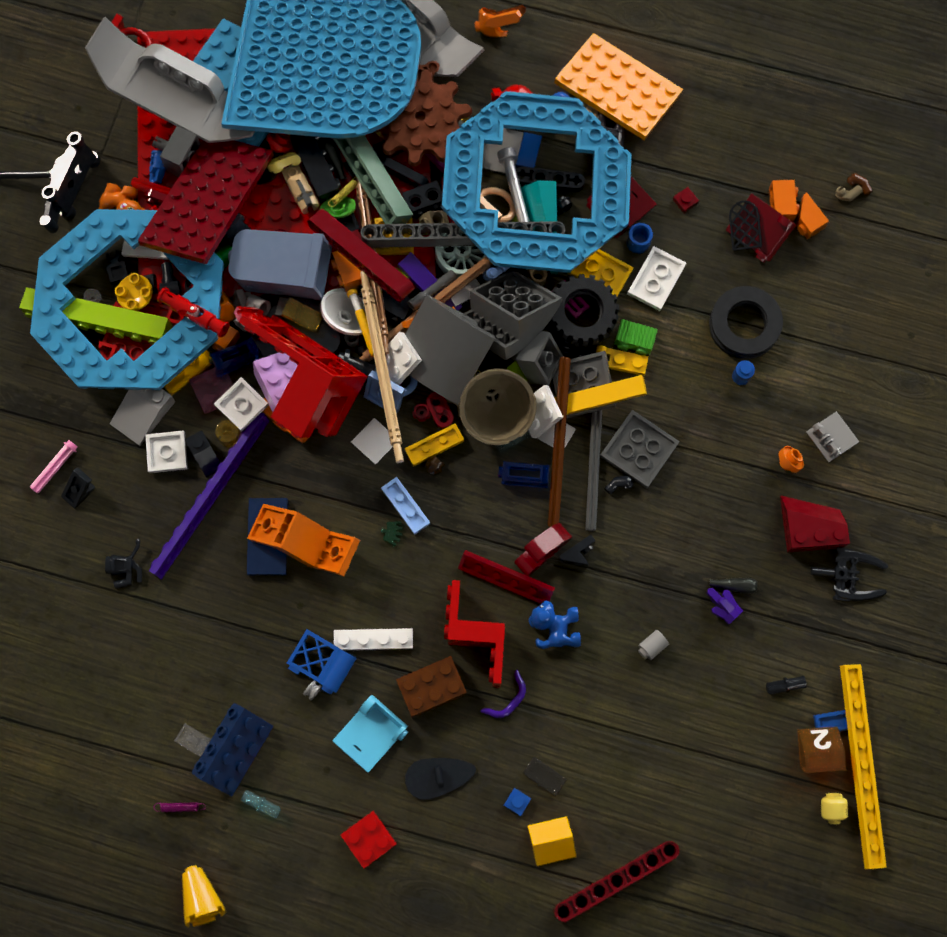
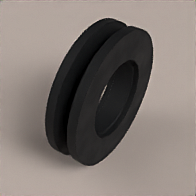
(752, 298)

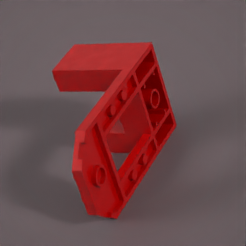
(321, 384)

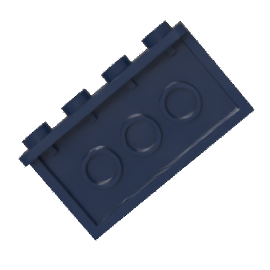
(232, 749)

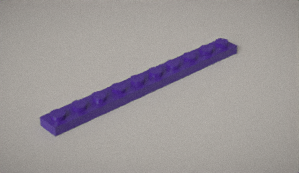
(209, 495)

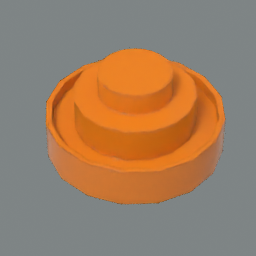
(791, 459)

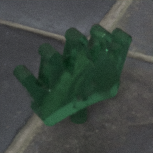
(391, 532)

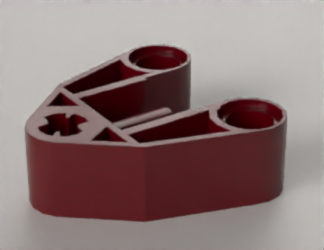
(542, 548)

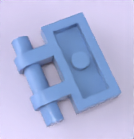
(492, 273)

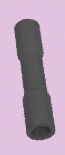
(441, 283)

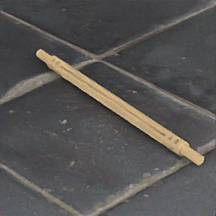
(381, 367)

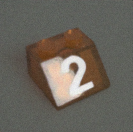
(821, 750)

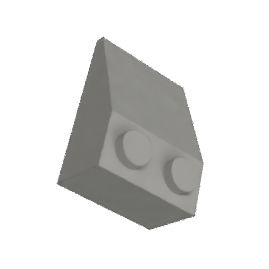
(141, 413)

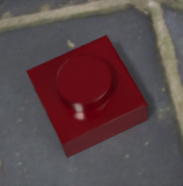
(685, 199)

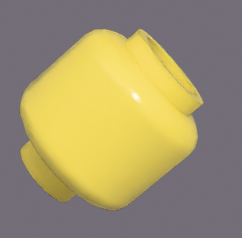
(834, 808)

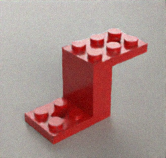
(475, 633)

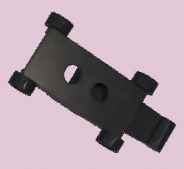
(65, 180)

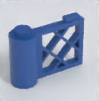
(332, 672)

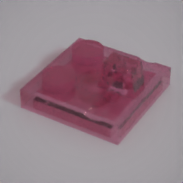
(210, 388)

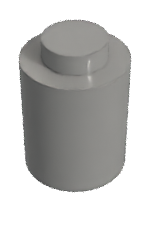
(652, 645)

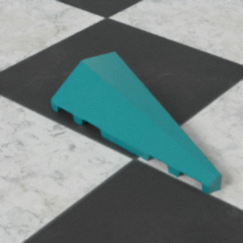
(541, 202)

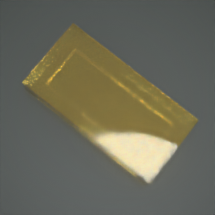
(302, 314)

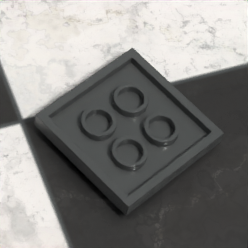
(585, 374)
(639, 449)

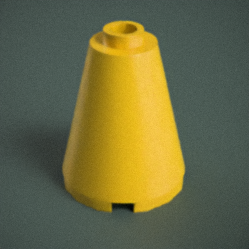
(199, 898)

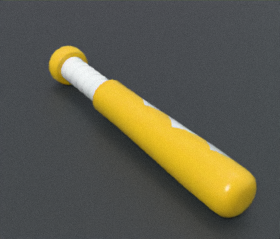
(361, 317)

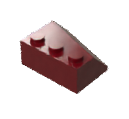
(812, 526)

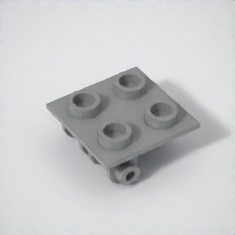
(832, 436)

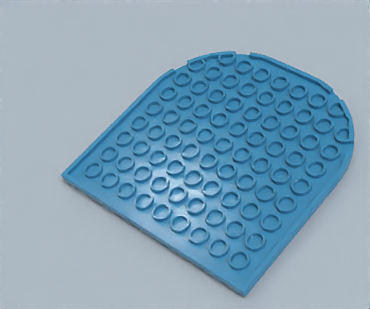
(322, 67)

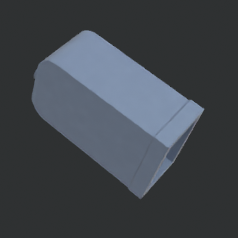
(280, 263)

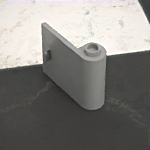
(510, 139)

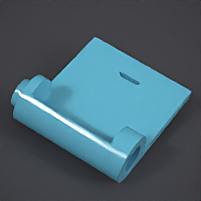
(372, 731)

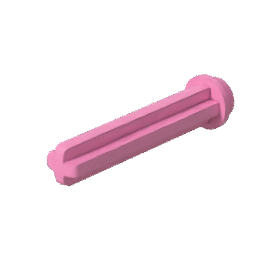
(53, 466)

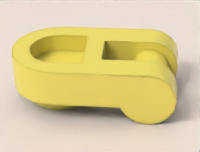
(278, 163)

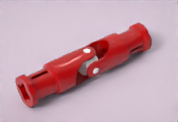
(185, 308)

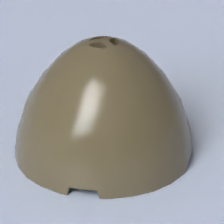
(501, 418)

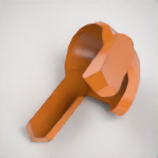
(491, 20)

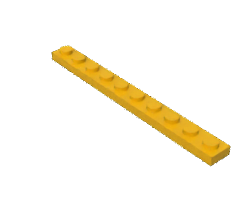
(863, 767)

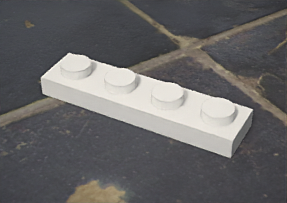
(374, 639)

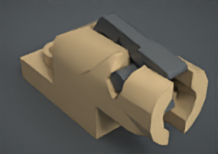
(300, 188)

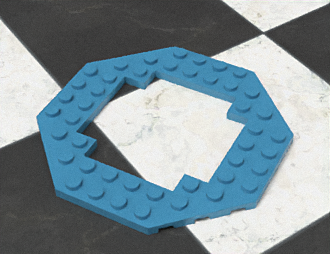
(533, 248)
(74, 351)

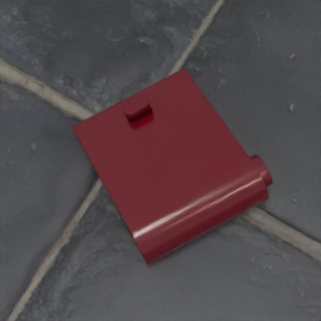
(640, 204)
(774, 228)

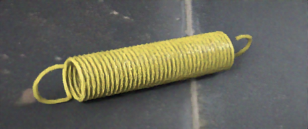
(344, 192)

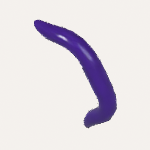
(513, 704)

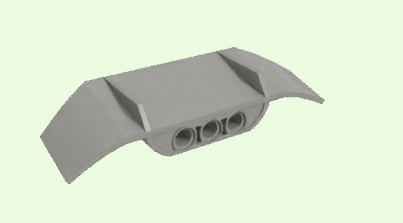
(440, 40)
(162, 83)

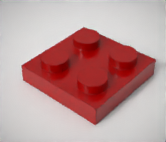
(368, 839)

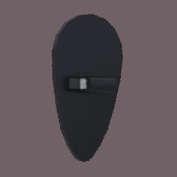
(437, 776)

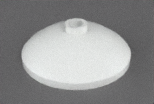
(339, 312)

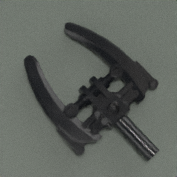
(842, 574)

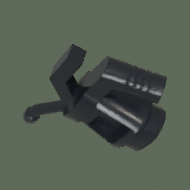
(120, 565)

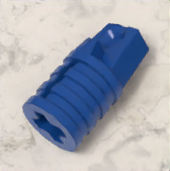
(156, 167)

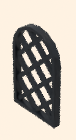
(745, 221)

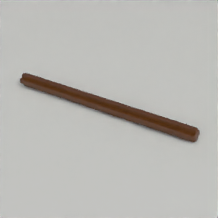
(559, 442)

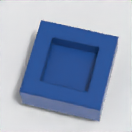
(517, 801)

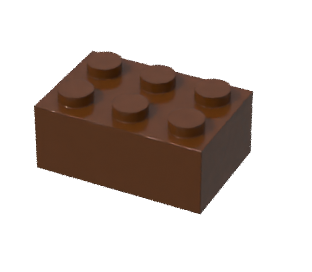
(431, 687)

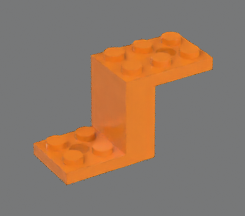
(303, 539)

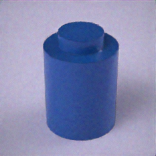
(743, 372)

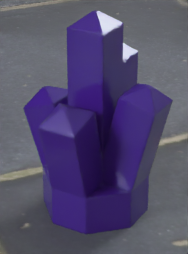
(726, 606)

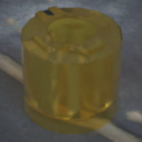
(227, 433)

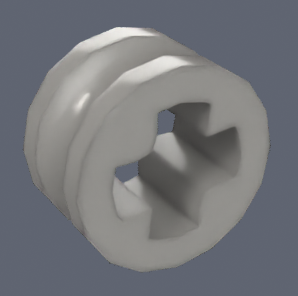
(312, 690)

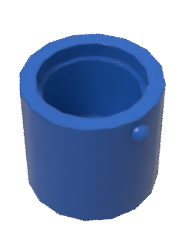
(639, 238)

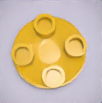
(134, 292)

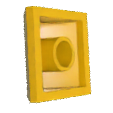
(552, 841)

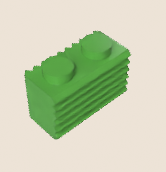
(635, 337)

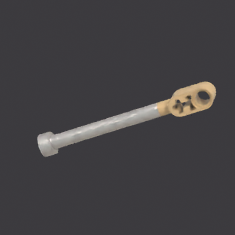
(507, 157)

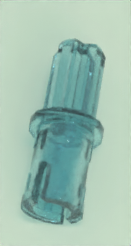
(260, 804)

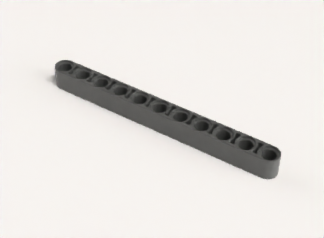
(435, 229)

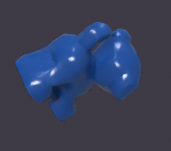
(545, 618)

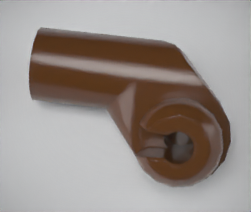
(861, 181)

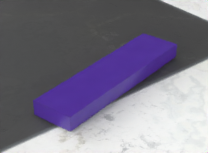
(421, 275)

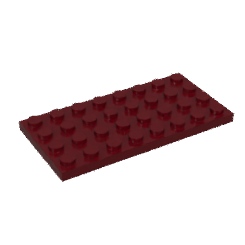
(206, 199)

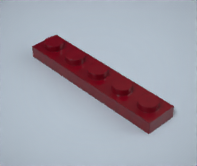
(505, 577)

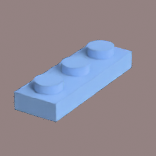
(405, 505)

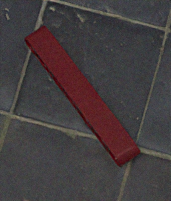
(361, 255)
(623, 872)

